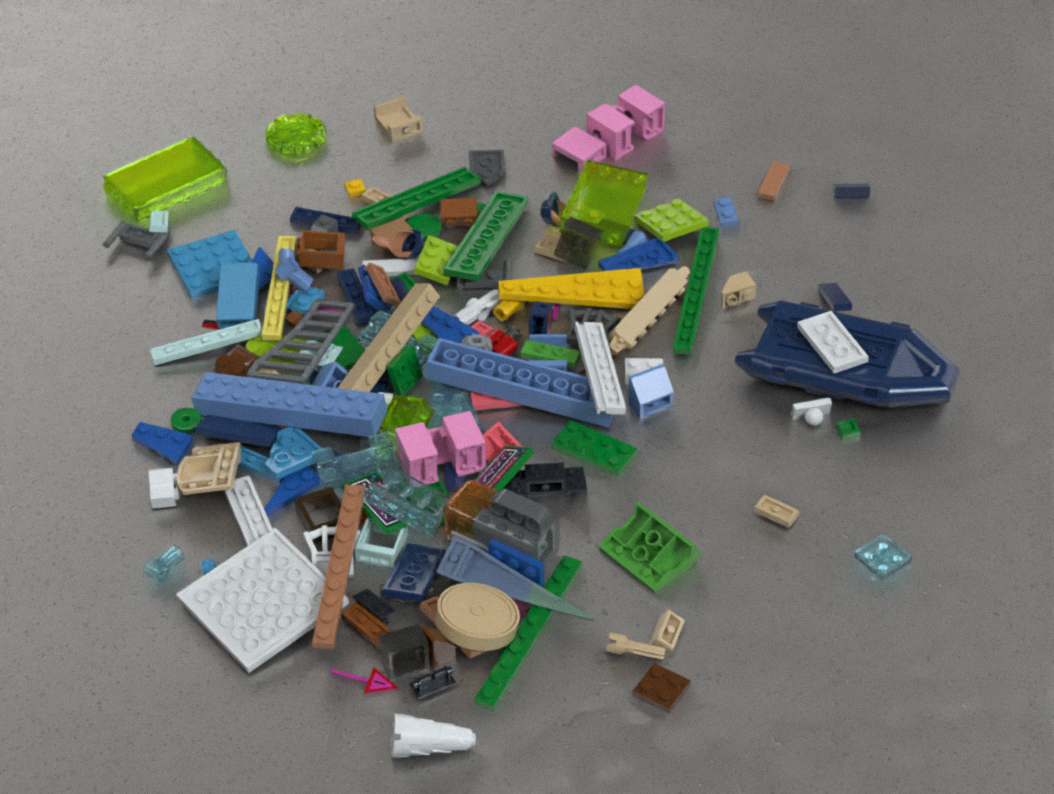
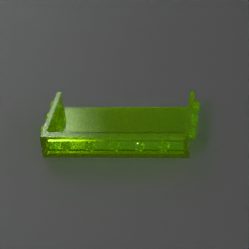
(165, 179)
(606, 199)

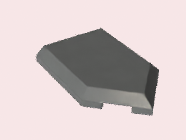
(487, 164)

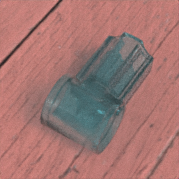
(160, 567)

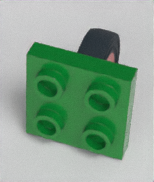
(403, 370)

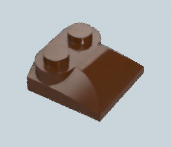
(236, 362)

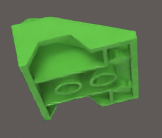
(650, 548)

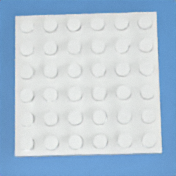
(258, 599)

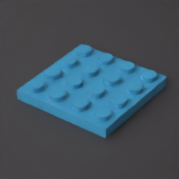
(201, 260)

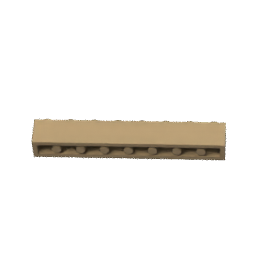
(391, 338)

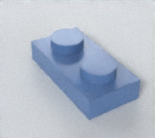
(725, 212)

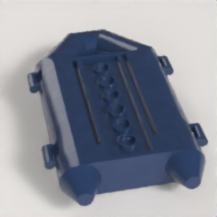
(899, 371)

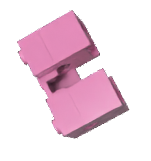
(635, 113)
(454, 442)

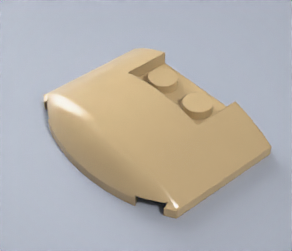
(209, 468)

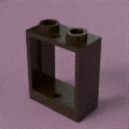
(315, 502)

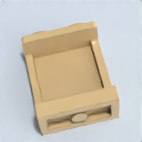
(397, 119)

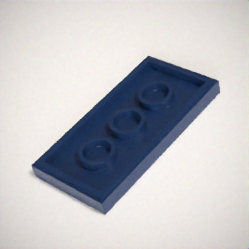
(237, 430)
(413, 572)

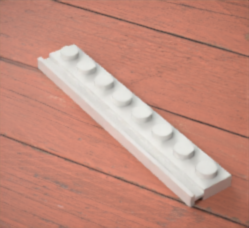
(600, 368)
(248, 510)

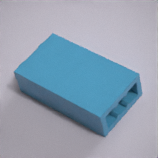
(237, 294)

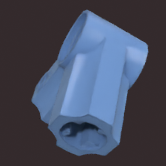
(290, 270)

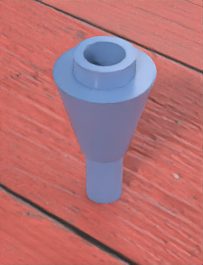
(635, 239)

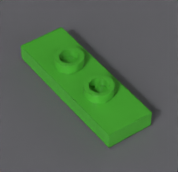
(542, 351)

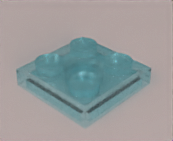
(883, 556)

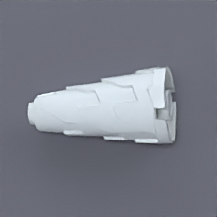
(423, 736)

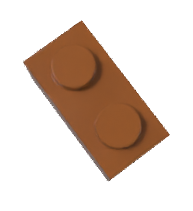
(458, 212)

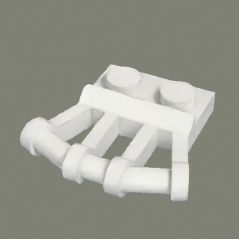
(321, 559)

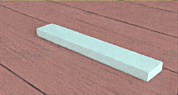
(206, 342)

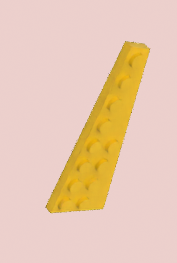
(600, 289)

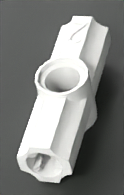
(478, 308)

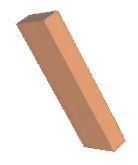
(773, 181)
(383, 284)

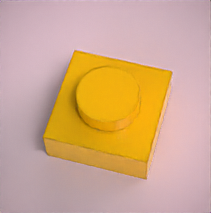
(354, 188)

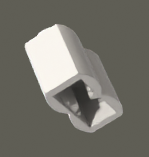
(163, 488)

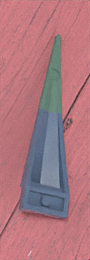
(470, 564)

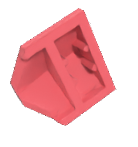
(496, 439)

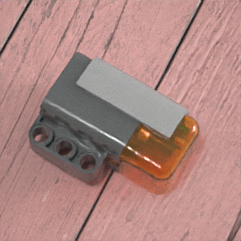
(485, 514)

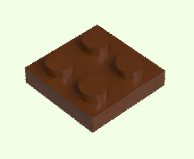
(661, 688)

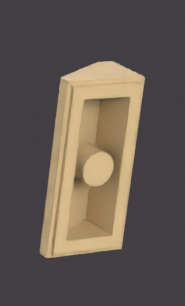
(667, 630)

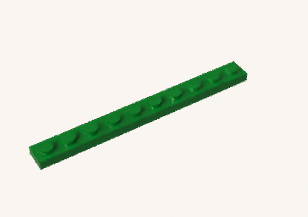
(696, 291)
(526, 637)

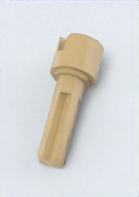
(624, 645)

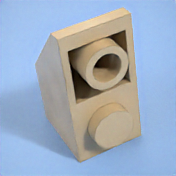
(738, 289)

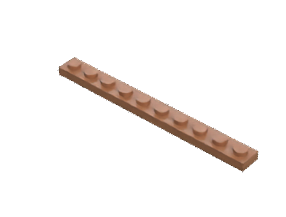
(339, 567)

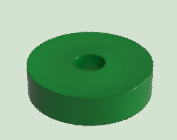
(185, 420)

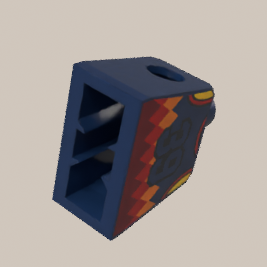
(541, 316)

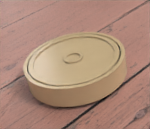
(477, 616)

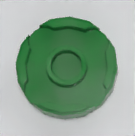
(427, 224)

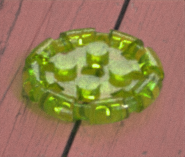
(308, 136)

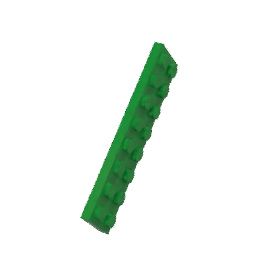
(486, 236)

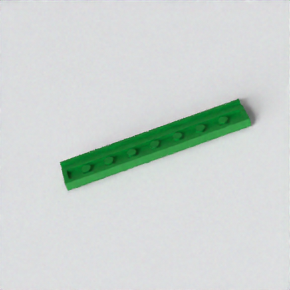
(415, 198)

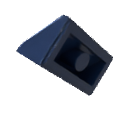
(851, 190)

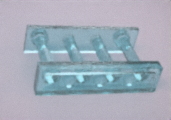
(404, 510)

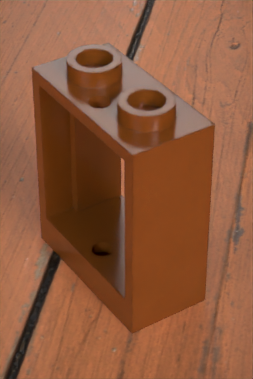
(321, 240)

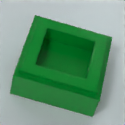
(848, 429)

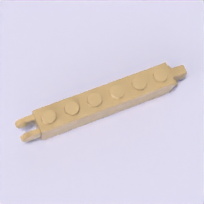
(646, 310)

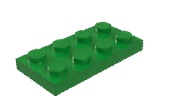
(594, 448)

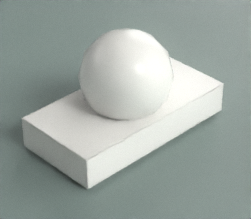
(811, 411)

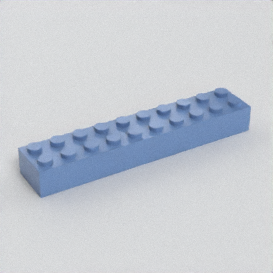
(514, 380)
(290, 404)

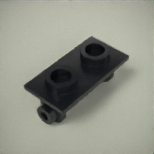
(374, 605)
(433, 683)

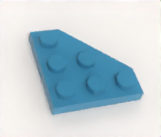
(290, 452)

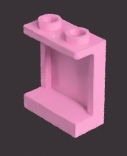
(579, 147)

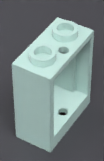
(376, 554)

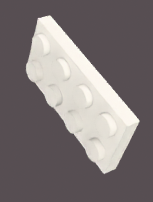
(832, 342)

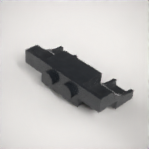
(548, 479)

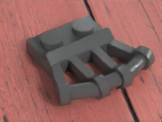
(587, 314)

